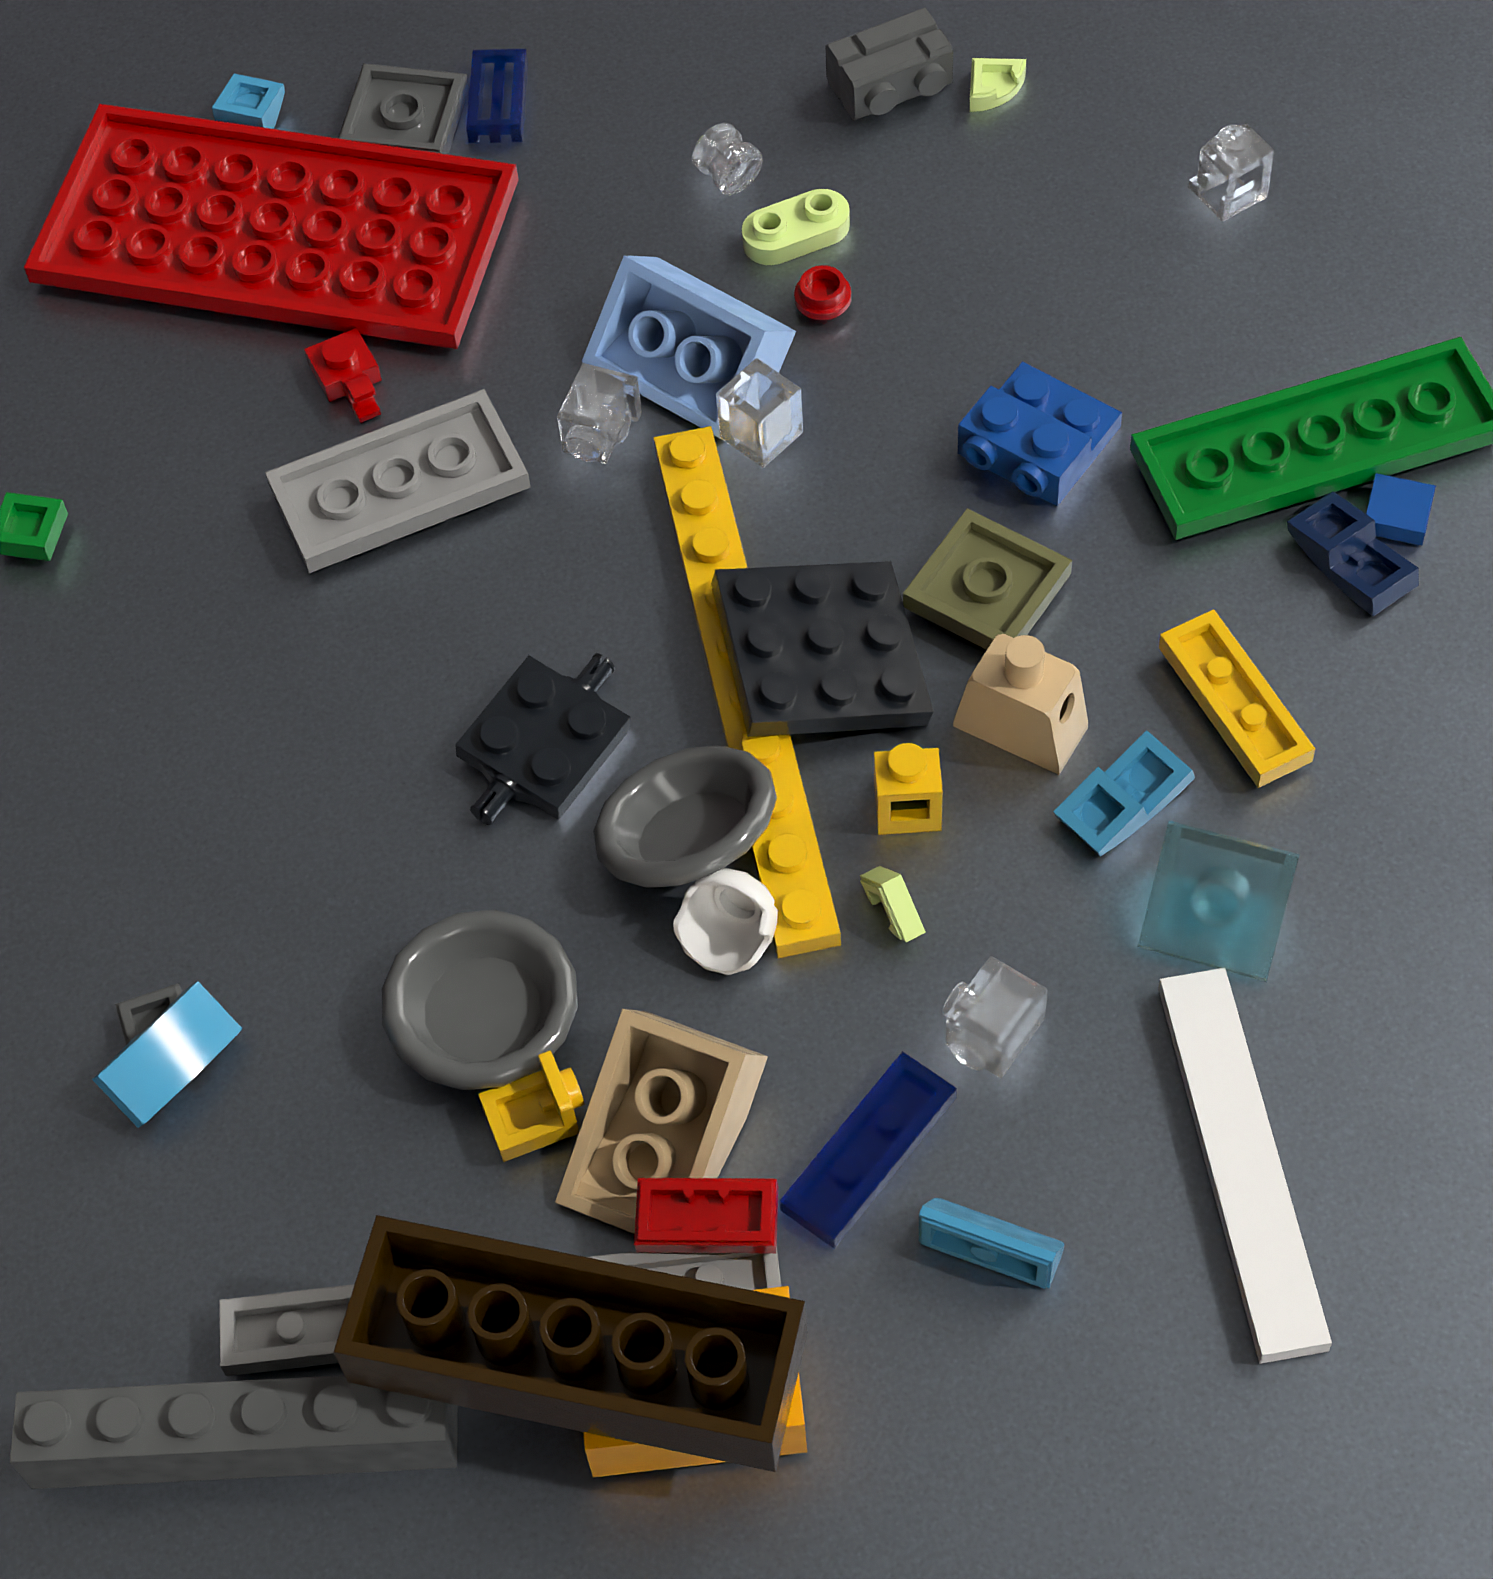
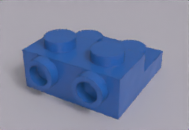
(1037, 433)

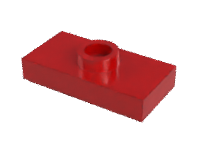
(706, 1215)

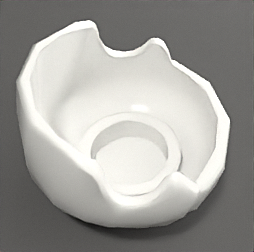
(726, 921)

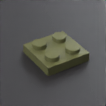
(986, 581)

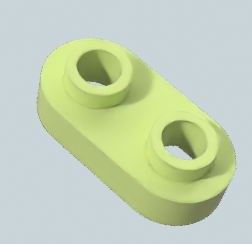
(796, 226)

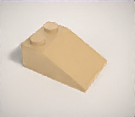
(658, 1110)

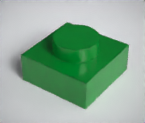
(30, 525)

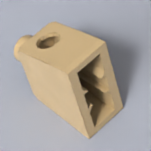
(1025, 702)

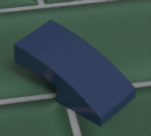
(1346, 550)

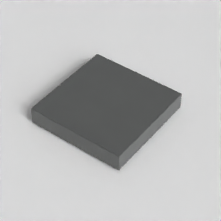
(406, 108)

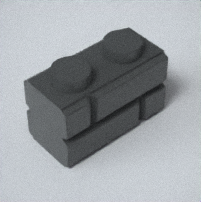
(889, 64)

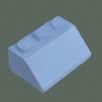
(681, 337)

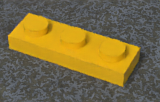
(1236, 698)

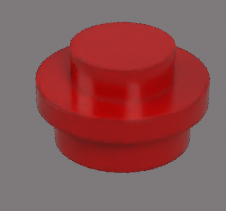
(822, 293)

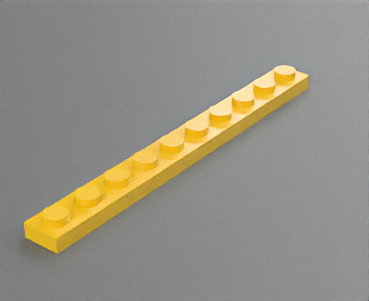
(708, 540)

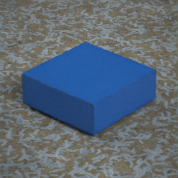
(1400, 508)

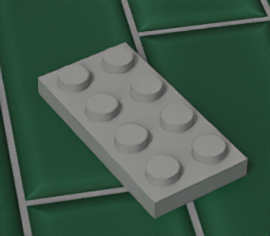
(397, 480)

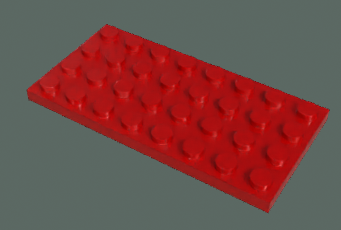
(275, 225)

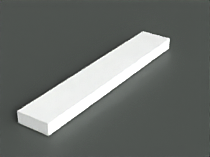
(1244, 1167)

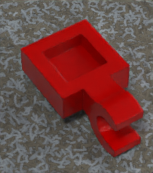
(347, 369)

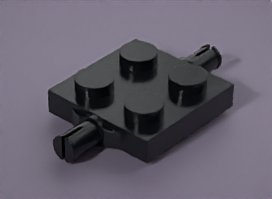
(542, 737)

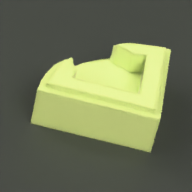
(995, 81)
(890, 889)

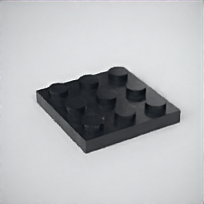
(820, 648)

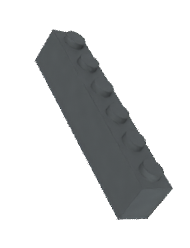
(226, 1432)

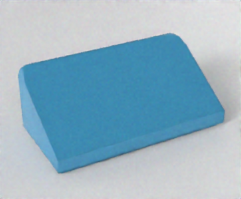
(989, 1242)

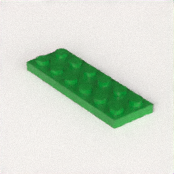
(1316, 437)

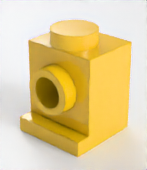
(908, 775)

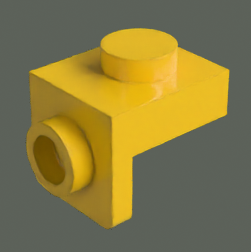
(533, 1109)

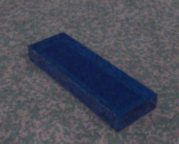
(868, 1149)

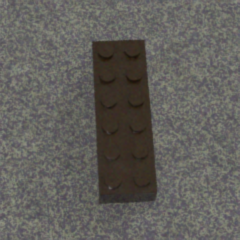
(574, 1342)

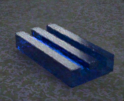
(496, 125)

